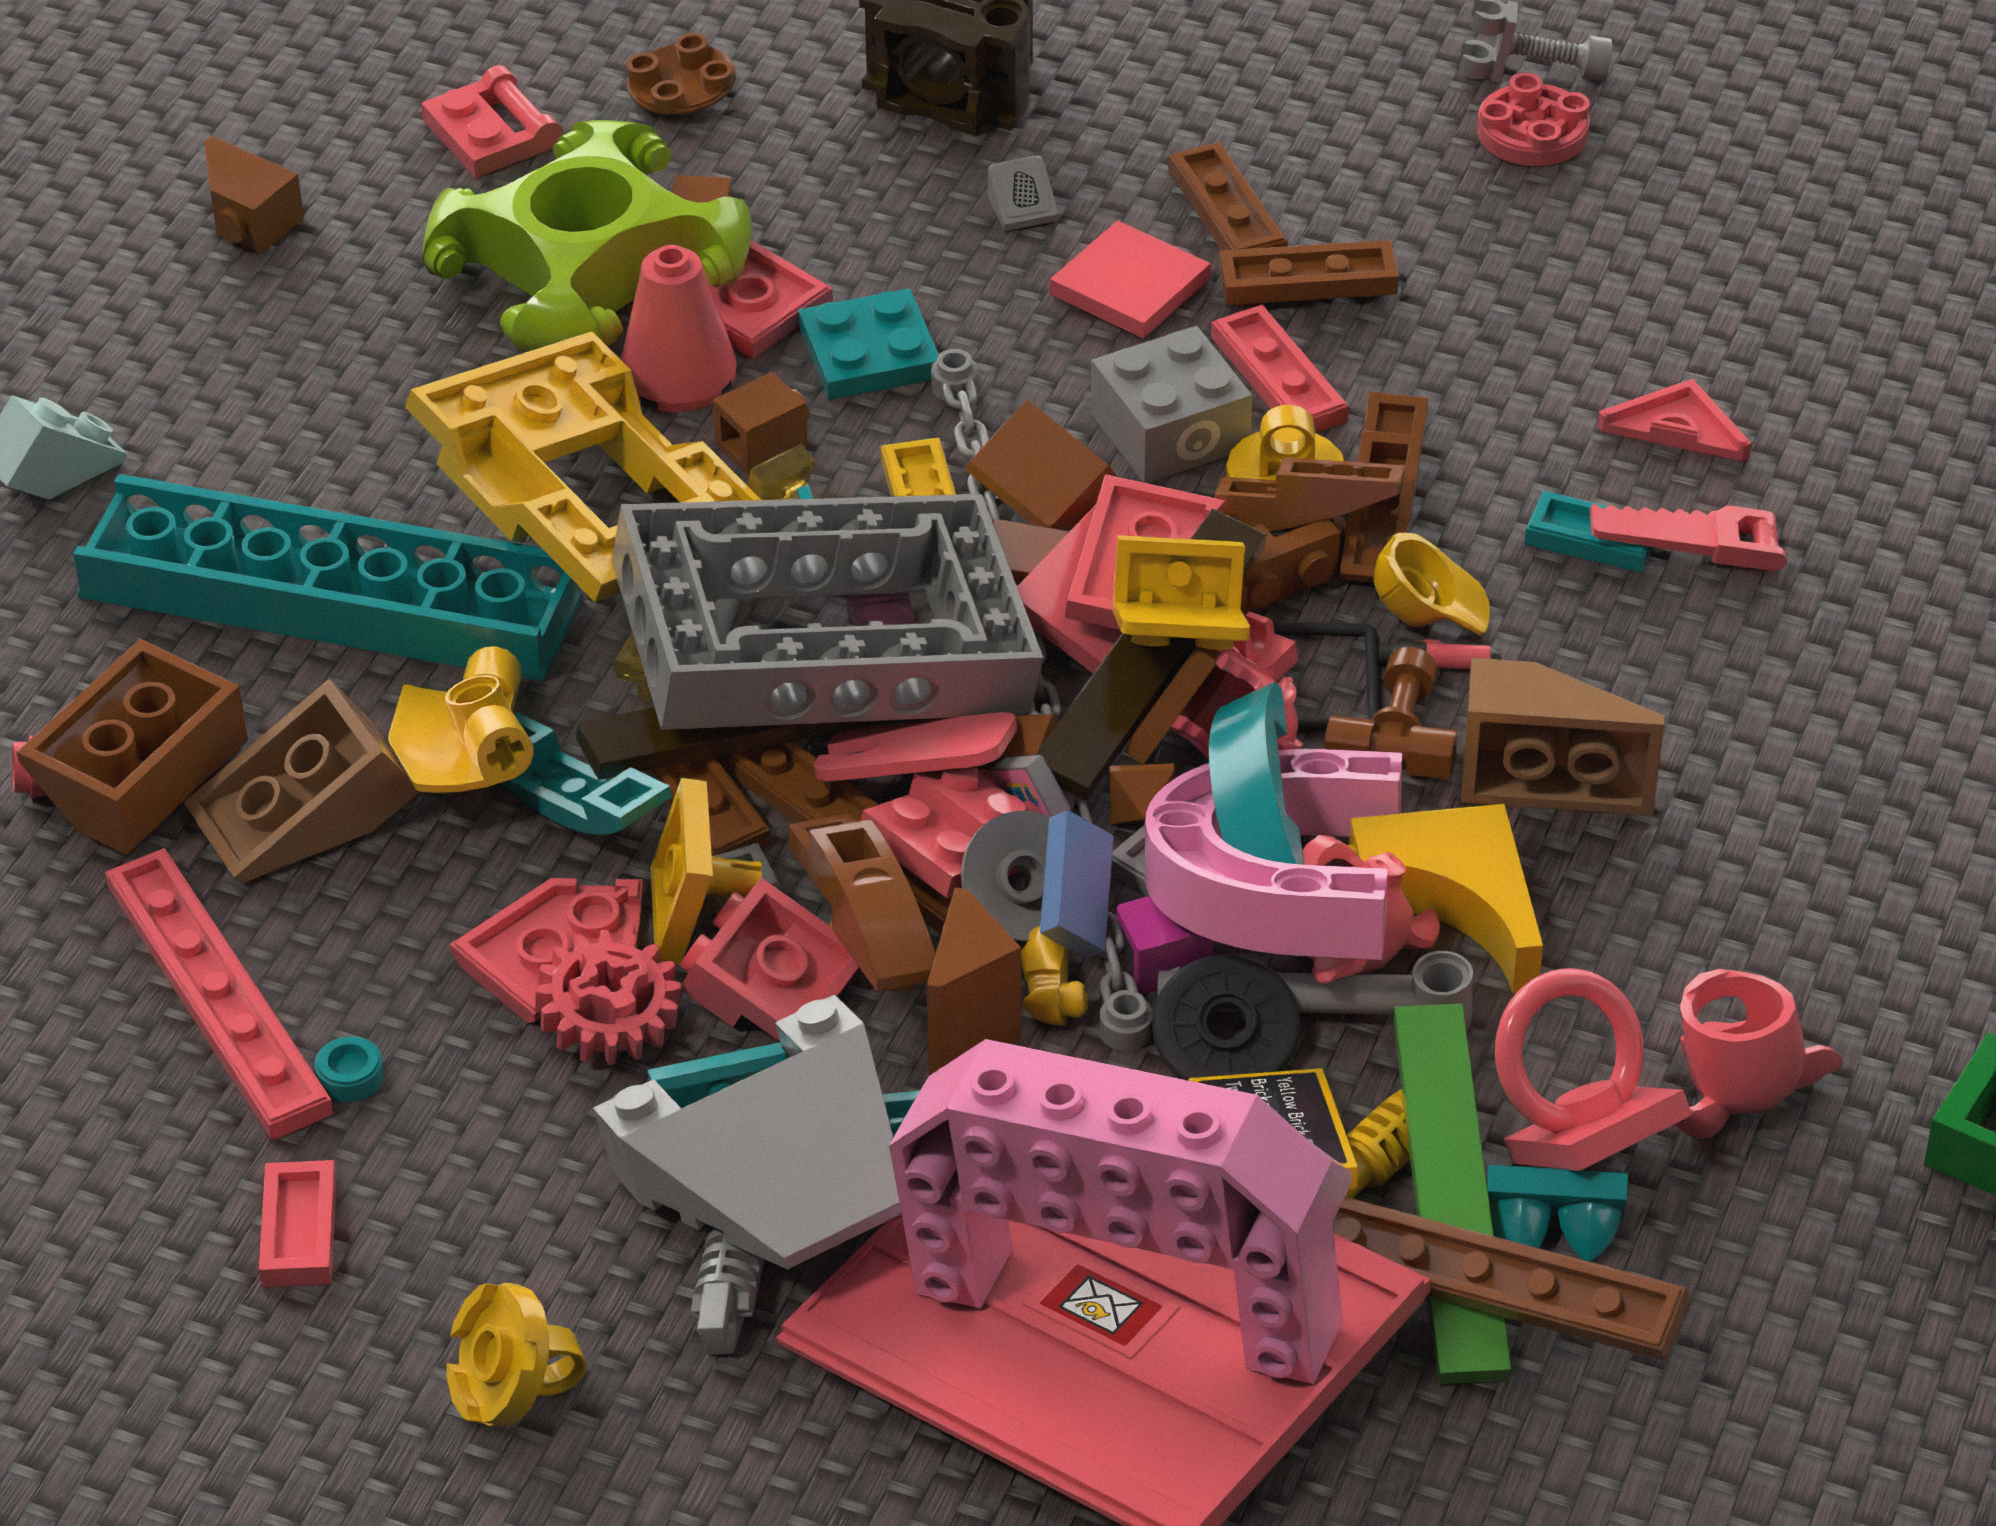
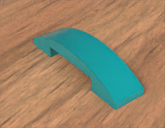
(1249, 778)
(572, 794)

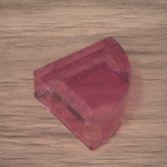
(888, 608)

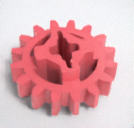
(607, 997)

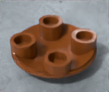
(680, 76)

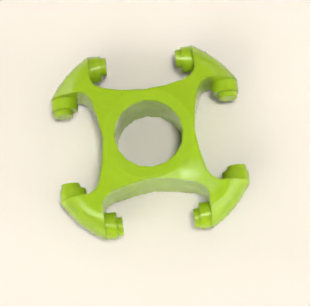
(582, 231)

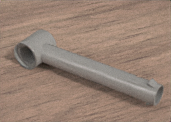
(1435, 980)

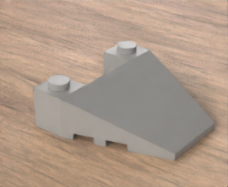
(776, 1158)

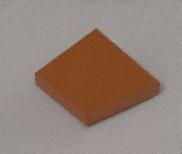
(1134, 788)

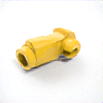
(1047, 978)

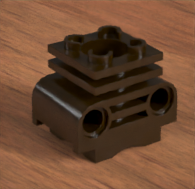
(951, 59)

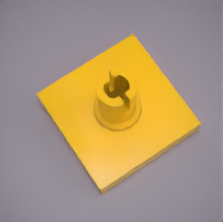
(687, 871)

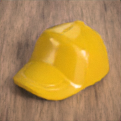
(1427, 586)

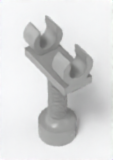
(1497, 18)

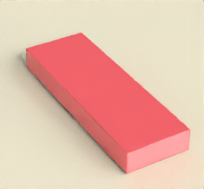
(1277, 366)

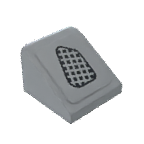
(1021, 193)

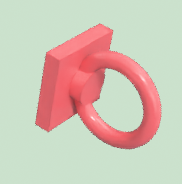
(1596, 1116)

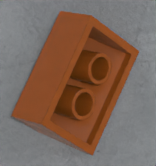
(136, 744)

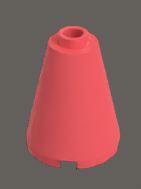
(677, 334)

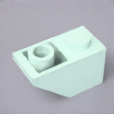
(51, 450)

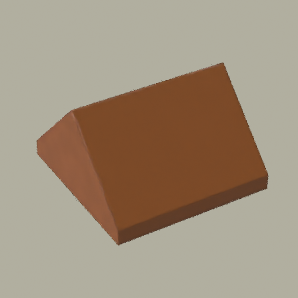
(1040, 470)
(972, 983)

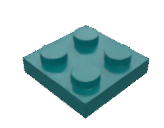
(868, 343)

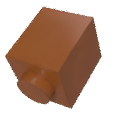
(760, 421)

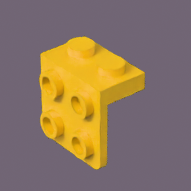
(1179, 591)

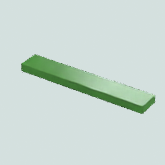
(1448, 1175)

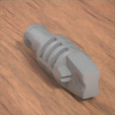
(724, 1292)

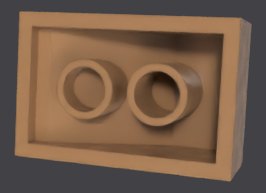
(1556, 742)
(302, 787)

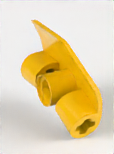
(465, 734)

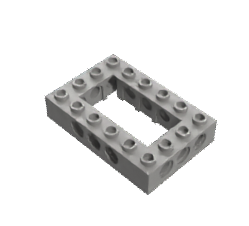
(962, 663)

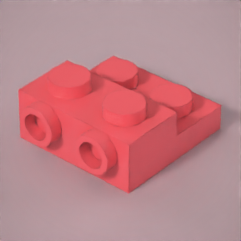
(938, 820)
(765, 960)

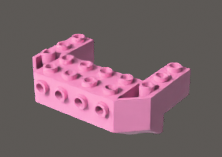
(1127, 1165)

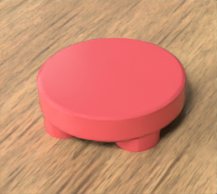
(1533, 122)

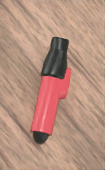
(1446, 655)

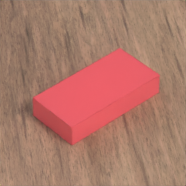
(298, 1224)

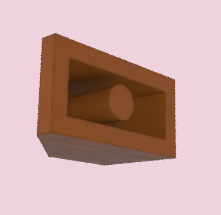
(251, 196)

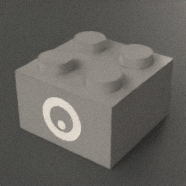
(1170, 404)

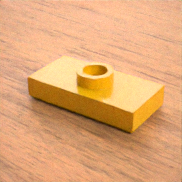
(916, 468)

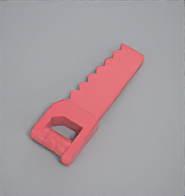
(1697, 533)

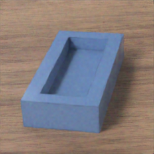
(1076, 884)

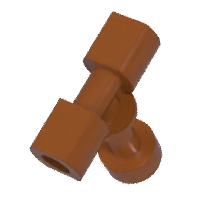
(1395, 728)

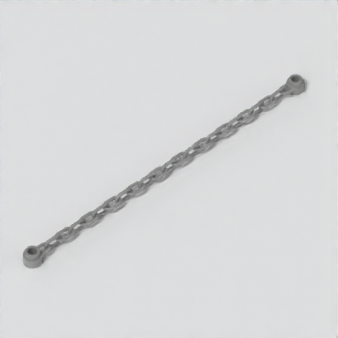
(1125, 1014)

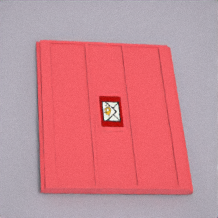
(1095, 1365)

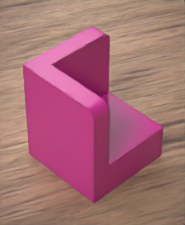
(1158, 942)

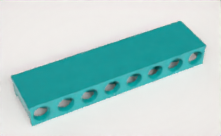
(328, 585)

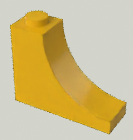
(1466, 871)

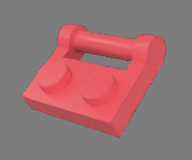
(478, 134)

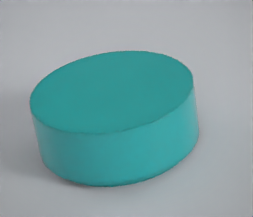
(349, 1068)

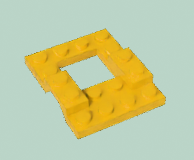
(546, 404)

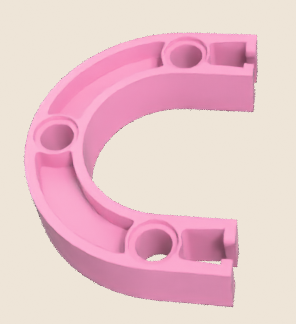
(1267, 902)

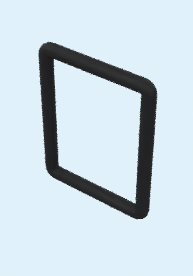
(1371, 653)

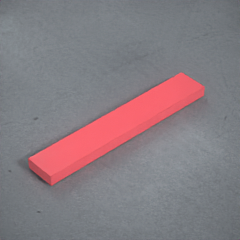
(219, 994)

